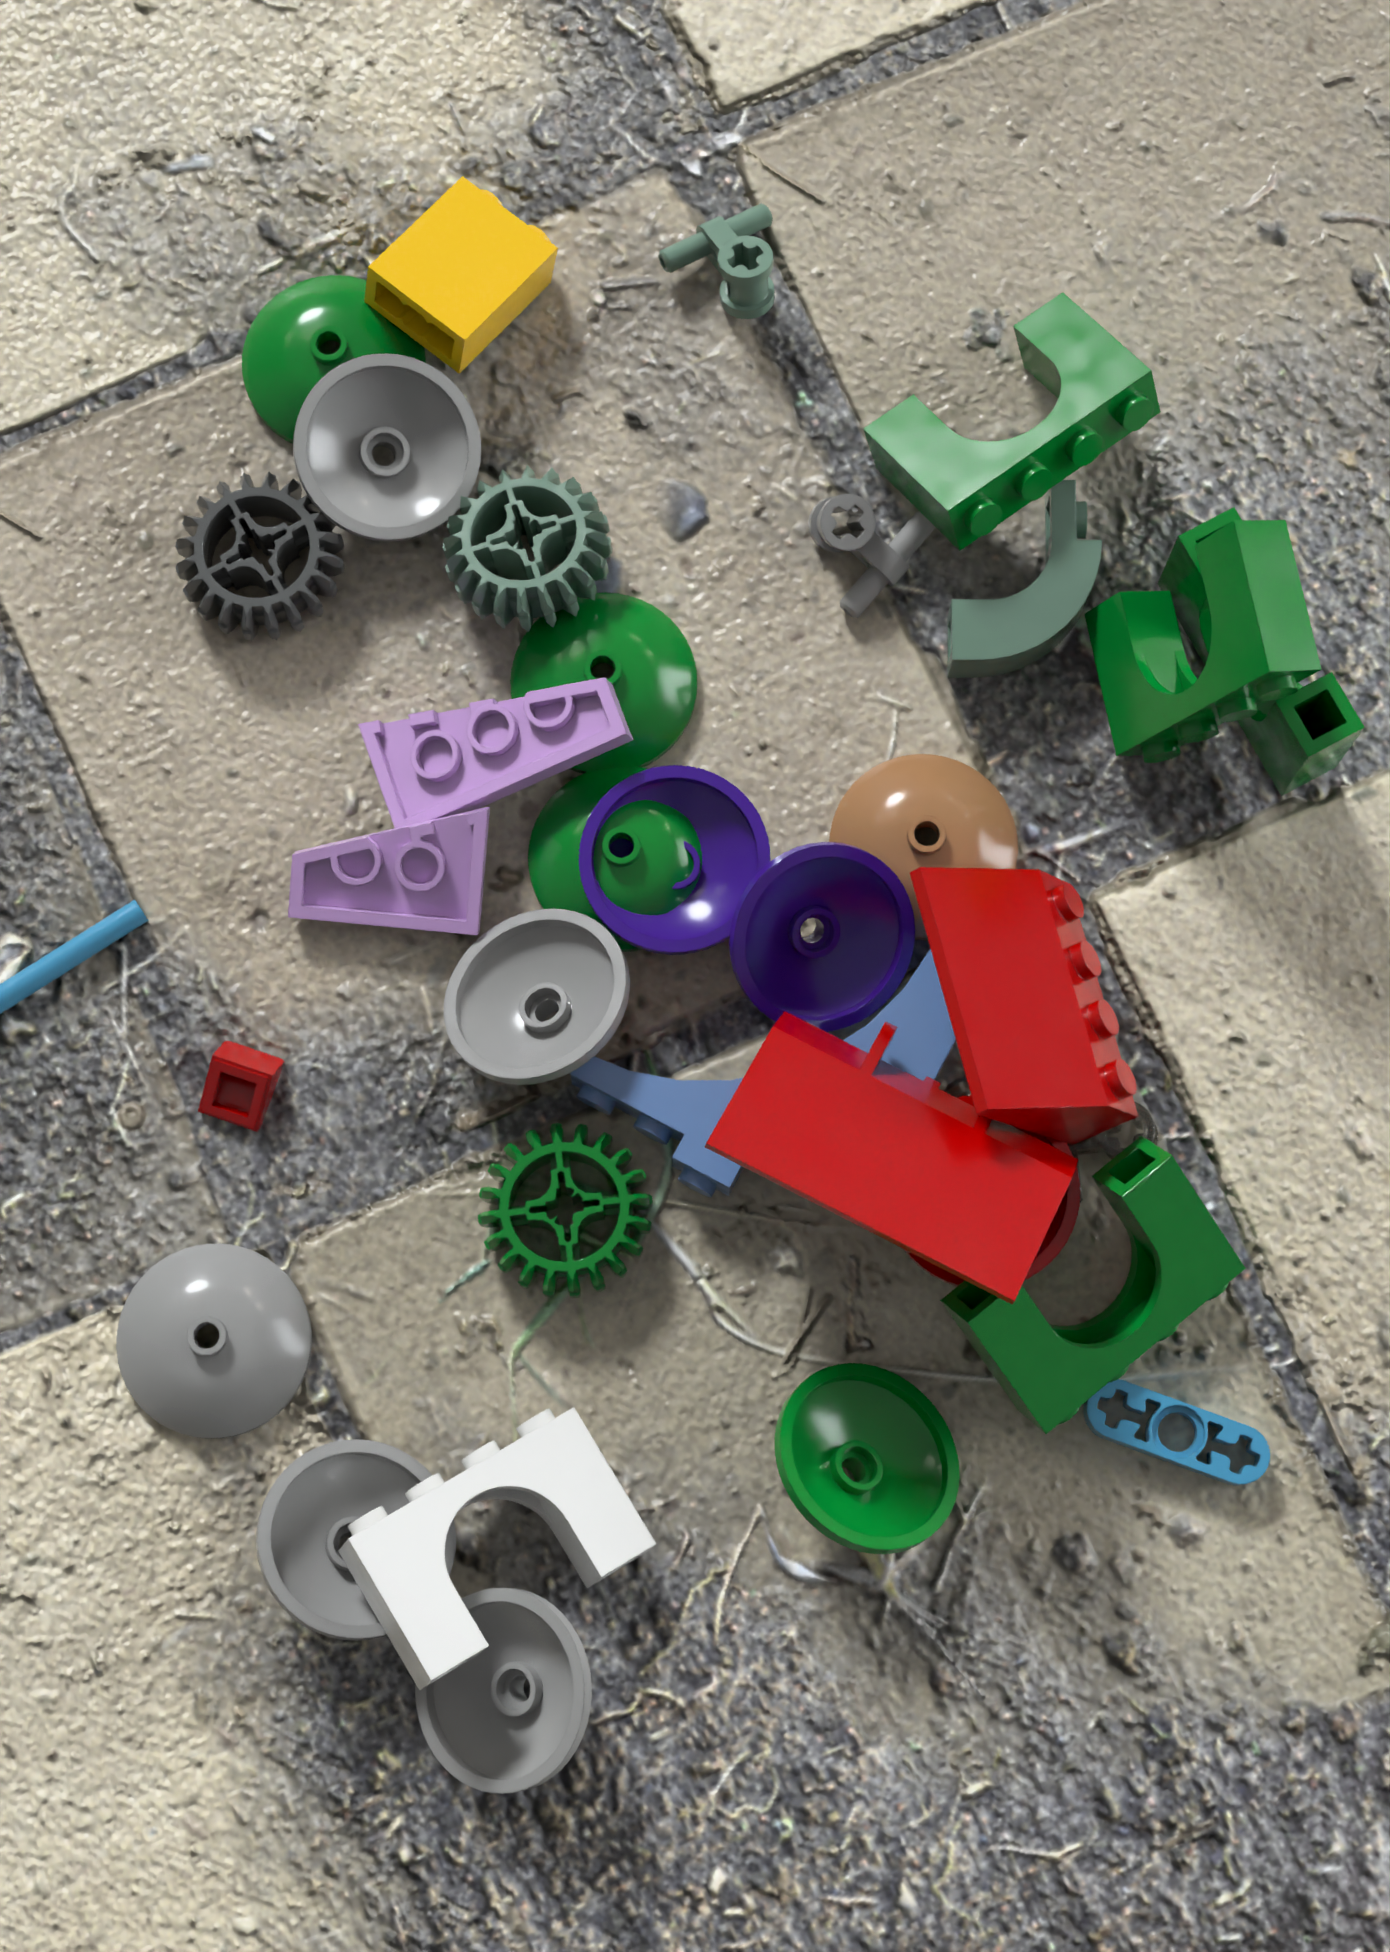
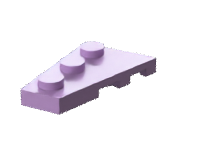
(398, 877)

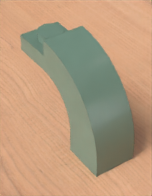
(1017, 630)

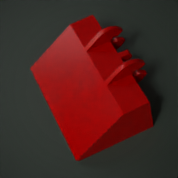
(894, 1154)

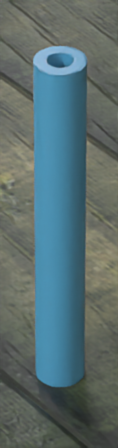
(70, 954)

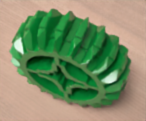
(595, 1209)

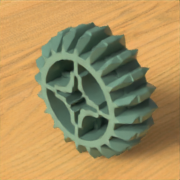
(559, 528)

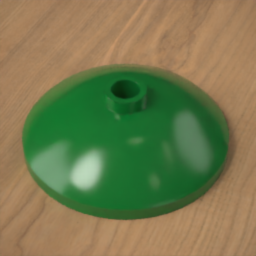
(284, 342)
(651, 665)
(635, 882)
(888, 1441)

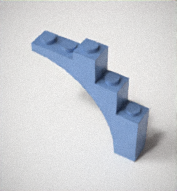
(693, 1107)

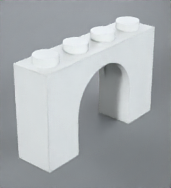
(402, 1554)

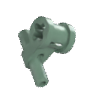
(737, 256)

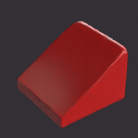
(240, 1085)

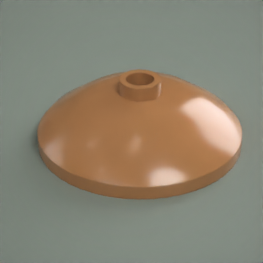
(930, 792)

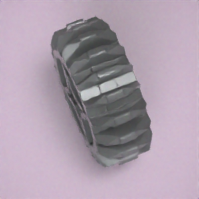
(241, 570)

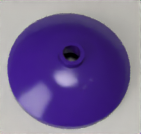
(732, 854)
(850, 958)

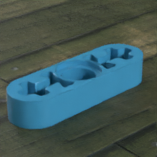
(1217, 1464)

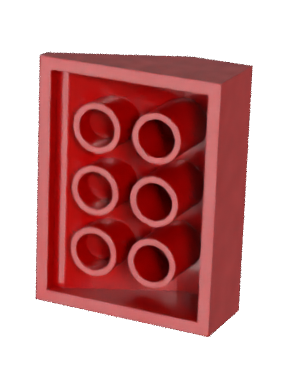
(1026, 1000)

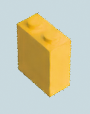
(460, 274)

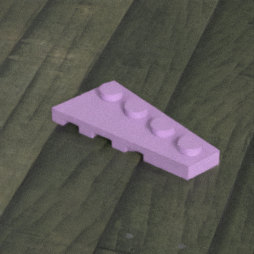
(490, 750)

